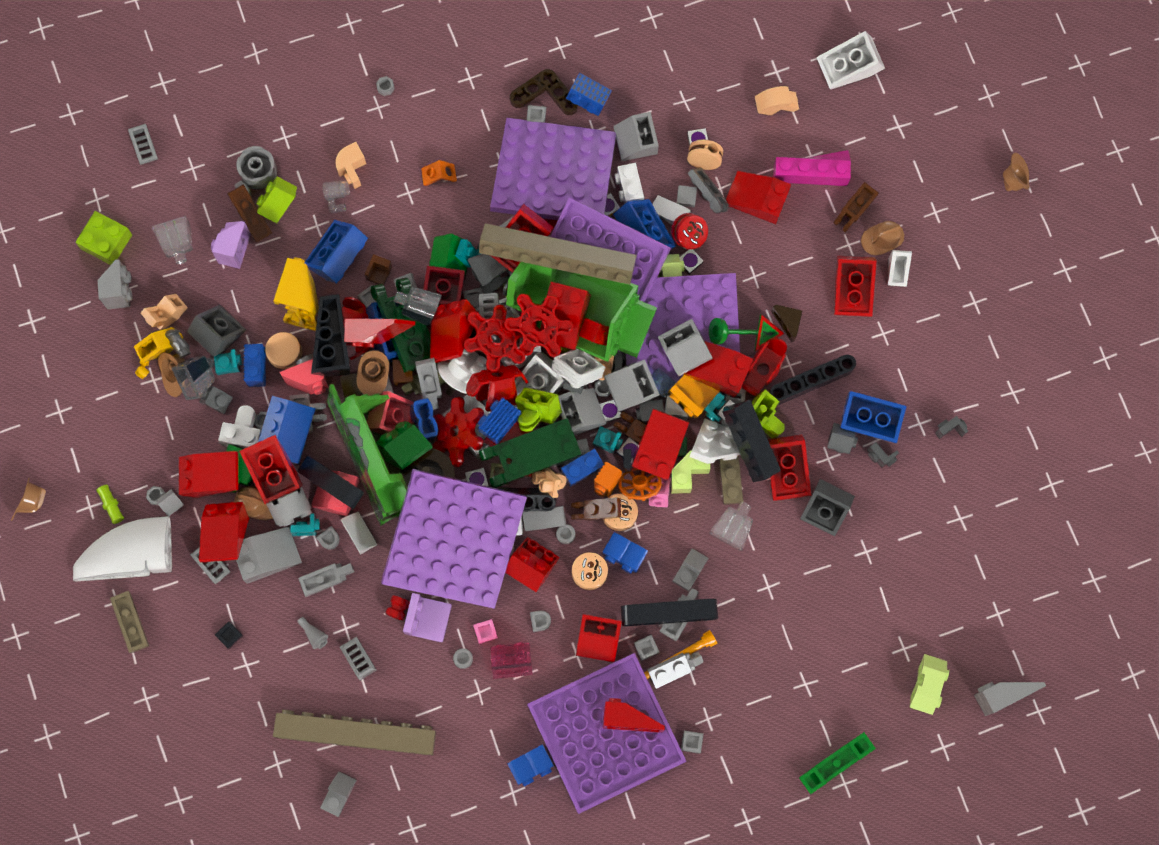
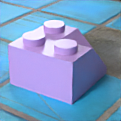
(231, 244)

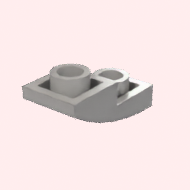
(544, 519)

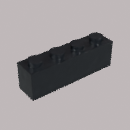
(330, 350)
(751, 440)

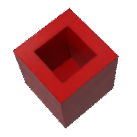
(594, 331)

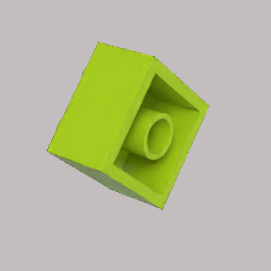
(103, 238)

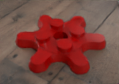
(531, 333)
(483, 342)
(466, 435)

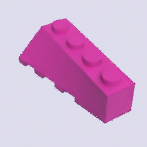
(817, 170)

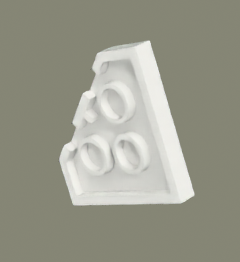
(714, 443)

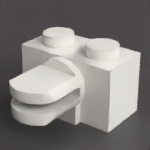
(242, 432)

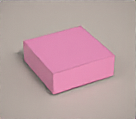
(485, 631)

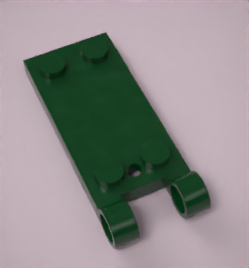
(414, 342)
(533, 452)

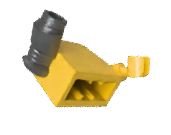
(158, 343)

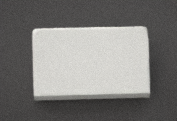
(358, 532)

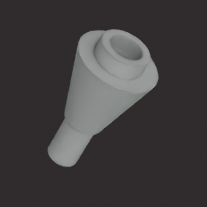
(316, 637)

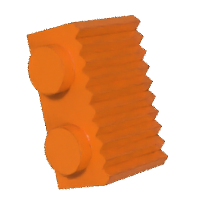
(606, 480)

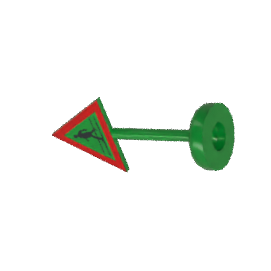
(766, 331)

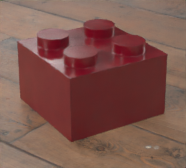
(446, 282)

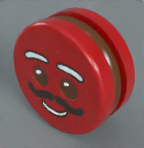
(689, 231)

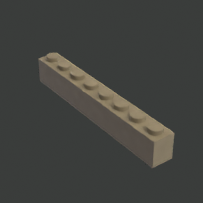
(557, 253)
(354, 734)

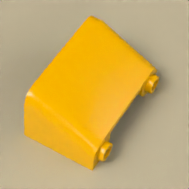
(298, 294)

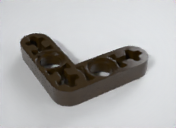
(543, 86)

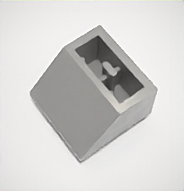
(636, 137)
(114, 286)
(685, 347)
(631, 385)
(582, 410)

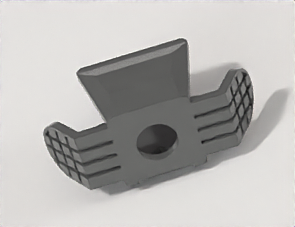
(488, 273)

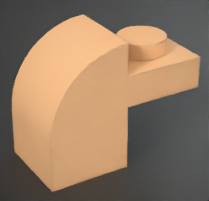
(776, 99)
(347, 161)
(165, 313)

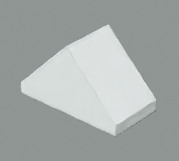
(898, 267)

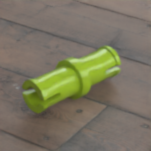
(110, 504)

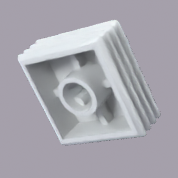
(578, 368)

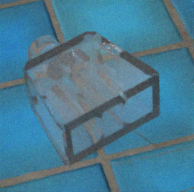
(175, 238)
(734, 526)

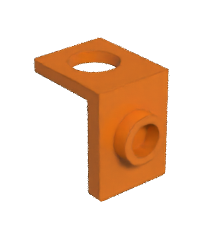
(437, 171)

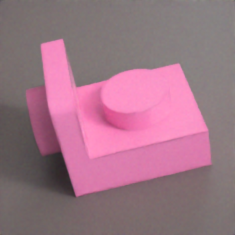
(661, 498)

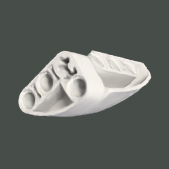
(128, 551)

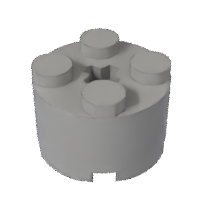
(252, 158)
(289, 507)

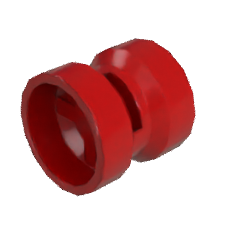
(398, 606)

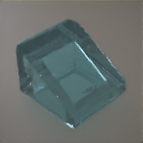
(662, 382)

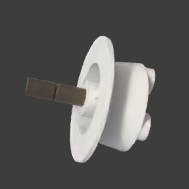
(459, 370)

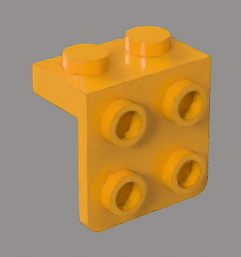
(692, 395)

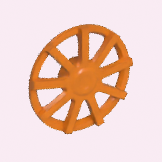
(639, 483)

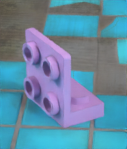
(427, 618)

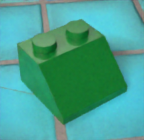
(403, 445)

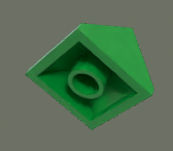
(444, 252)

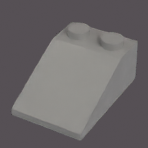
(267, 554)
(998, 696)

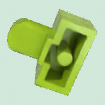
(276, 199)
(537, 407)
(764, 407)

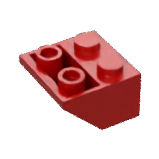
(531, 564)
(598, 638)

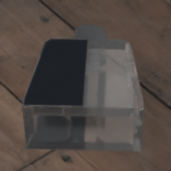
(418, 304)
(194, 376)

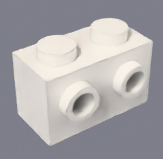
(629, 183)

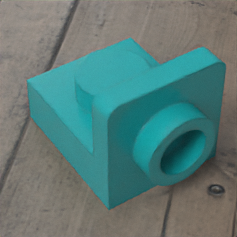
(466, 251)
(227, 362)
(717, 403)
(607, 440)
(306, 529)

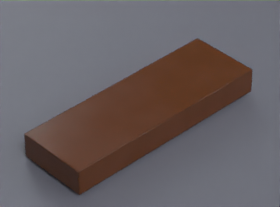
(248, 211)

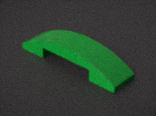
(837, 763)

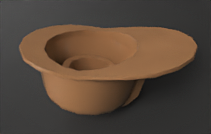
(1017, 174)
(882, 238)
(166, 362)
(372, 373)
(31, 500)
(253, 503)

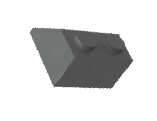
(215, 330)
(827, 507)

